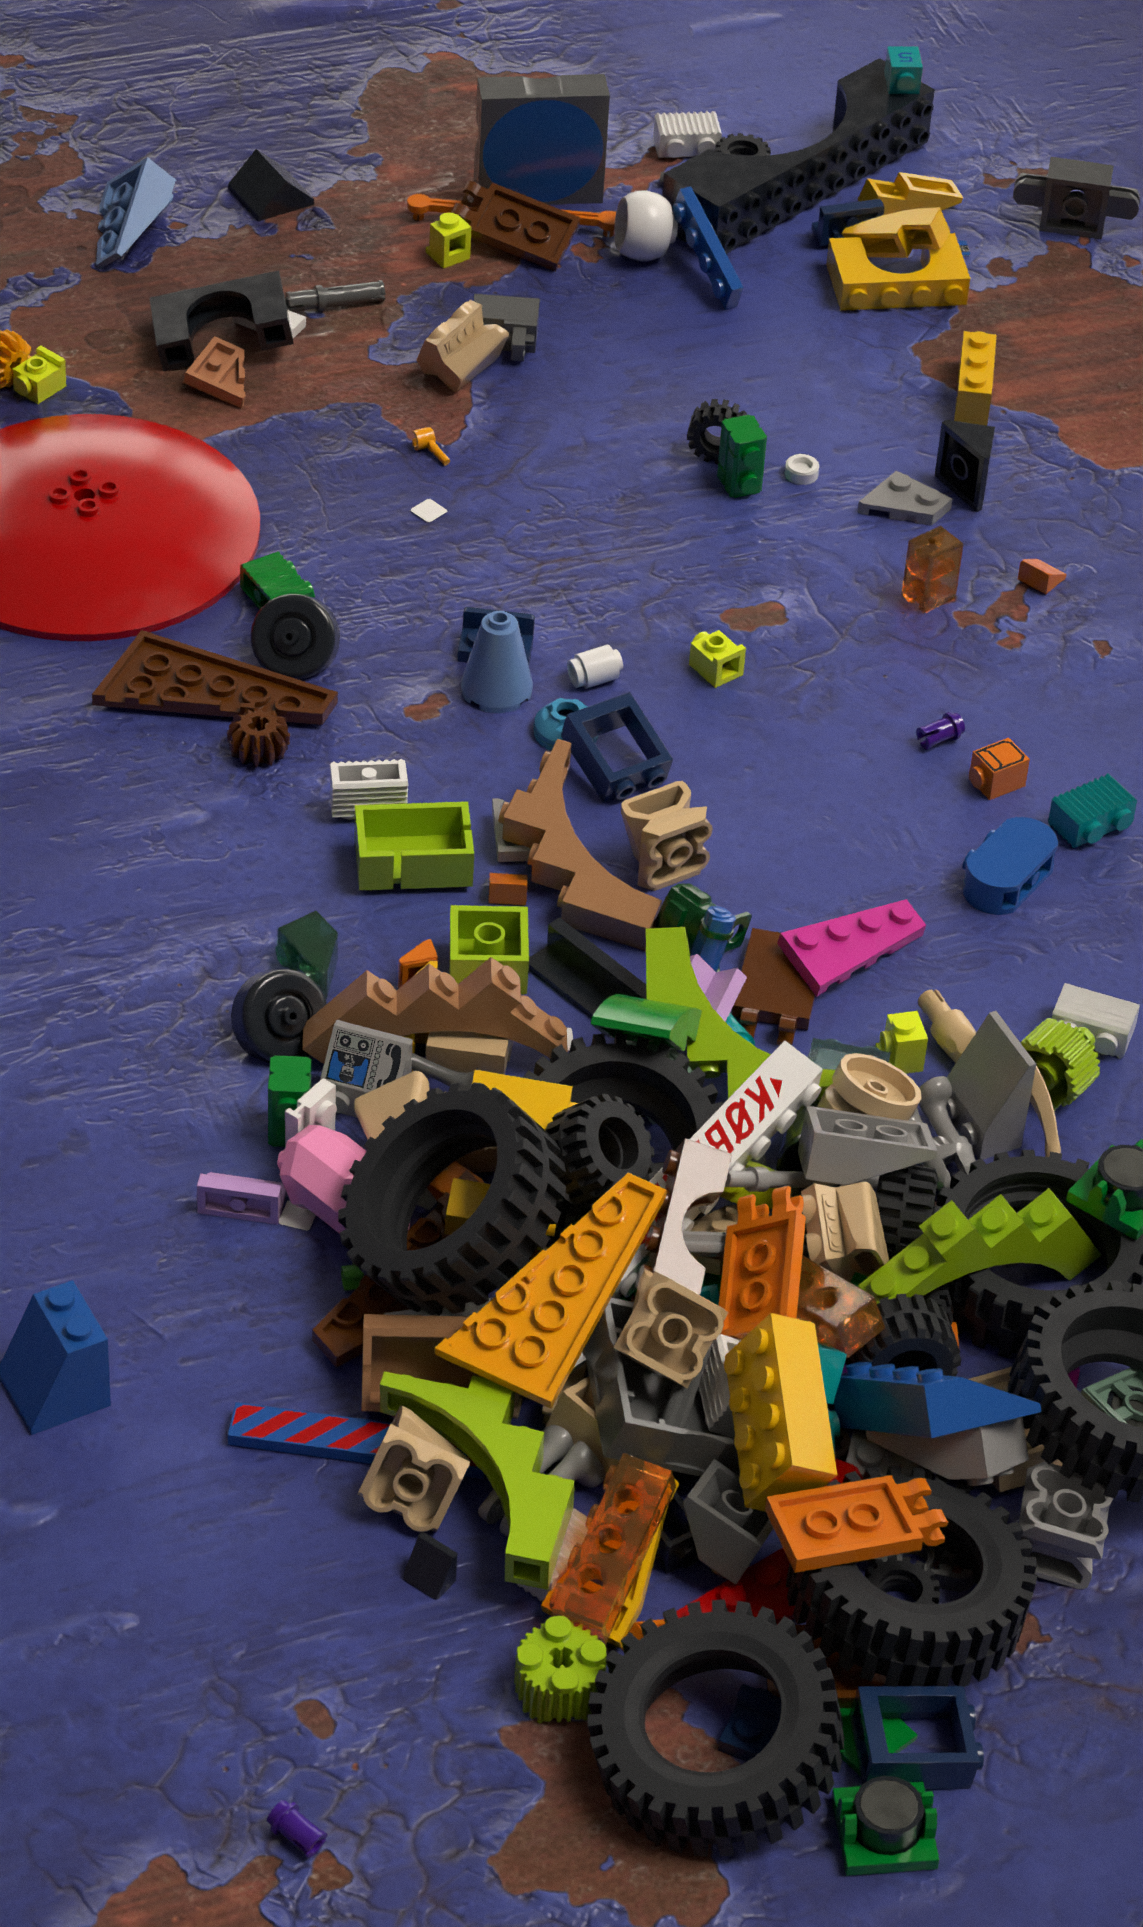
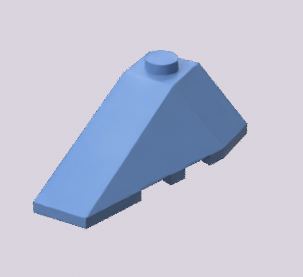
(130, 206)

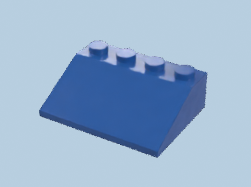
(921, 1401)

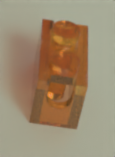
(932, 569)

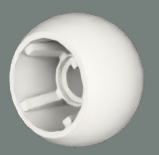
(644, 226)

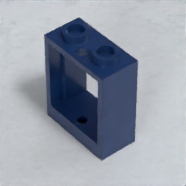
(602, 718)
(916, 1702)

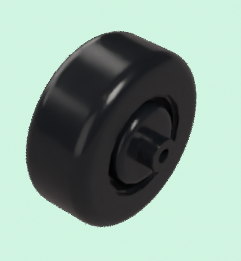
(295, 636)
(273, 1011)

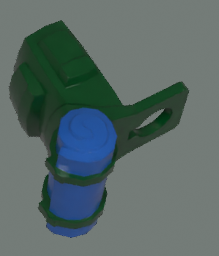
(706, 924)

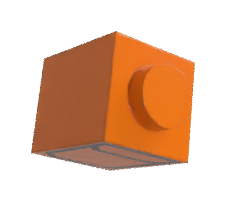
(999, 768)

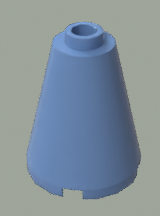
(497, 666)

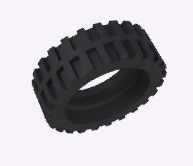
(495, 1237)
(998, 1309)

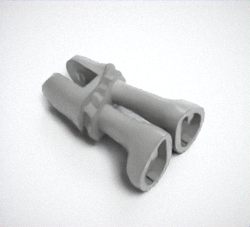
(949, 1144)
(572, 1462)

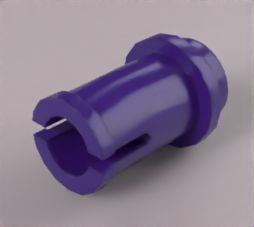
(941, 730)
(296, 1828)

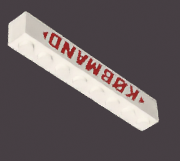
(745, 1127)

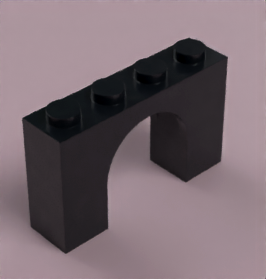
(182, 313)

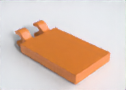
(762, 1262)
(854, 1521)

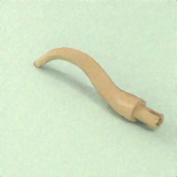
(955, 1032)

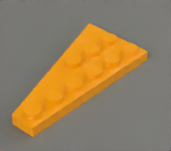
(552, 1305)

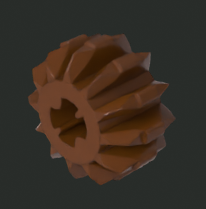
(258, 737)

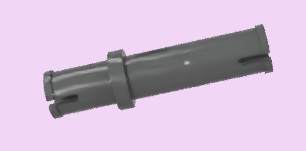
(320, 297)

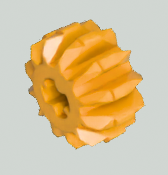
(12, 353)

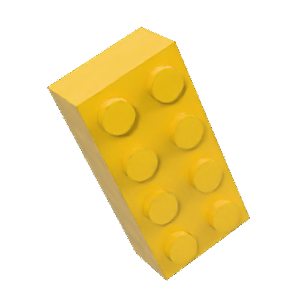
(779, 1410)

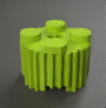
(1063, 1058)
(558, 1670)

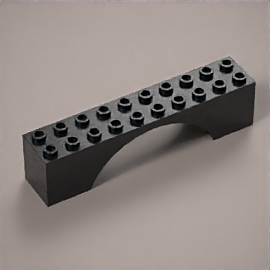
(757, 193)

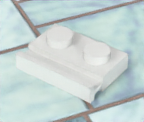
(313, 1108)

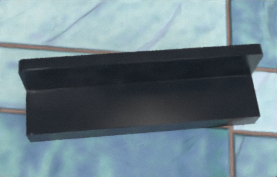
(582, 969)

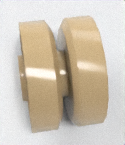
(871, 1088)

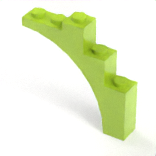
(717, 1046)
(992, 1237)
(509, 1456)

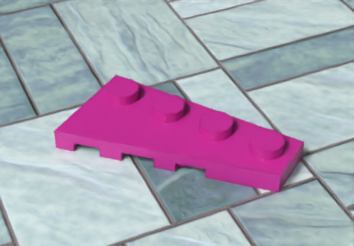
(839, 946)

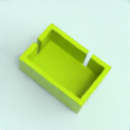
(414, 845)

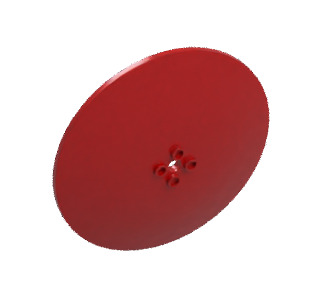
(144, 546)

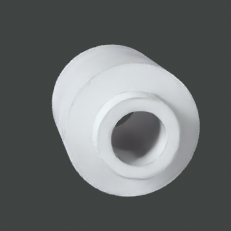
(595, 667)

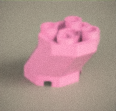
(317, 1168)

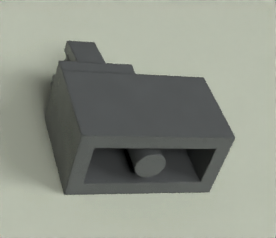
(516, 316)

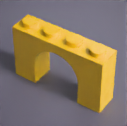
(865, 286)
(536, 1098)

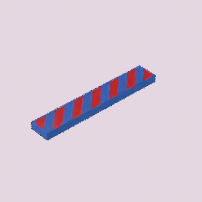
(312, 1434)

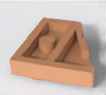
(219, 372)

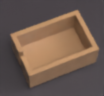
(407, 1347)

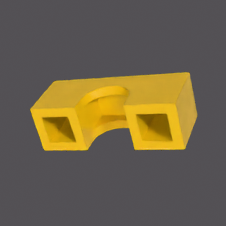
(975, 377)

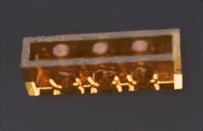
(841, 1311)
(628, 1481)

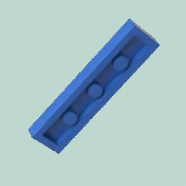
(708, 248)

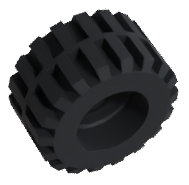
(599, 1146)
(904, 1203)
(913, 1335)

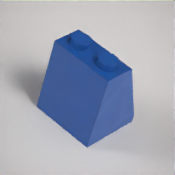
(57, 1360)

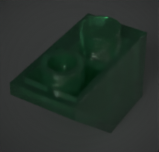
(310, 948)

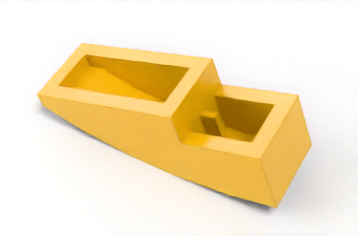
(911, 193)
(901, 232)

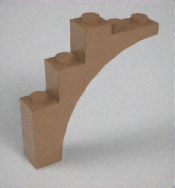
(588, 893)
(432, 1001)

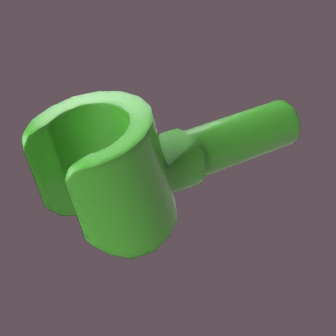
(351, 1276)

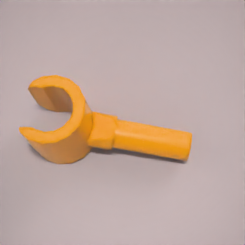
(426, 439)

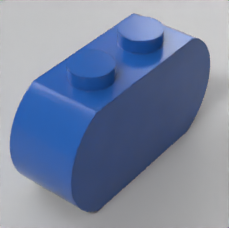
(1009, 865)

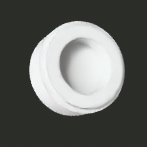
(801, 469)

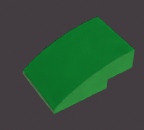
(647, 1019)

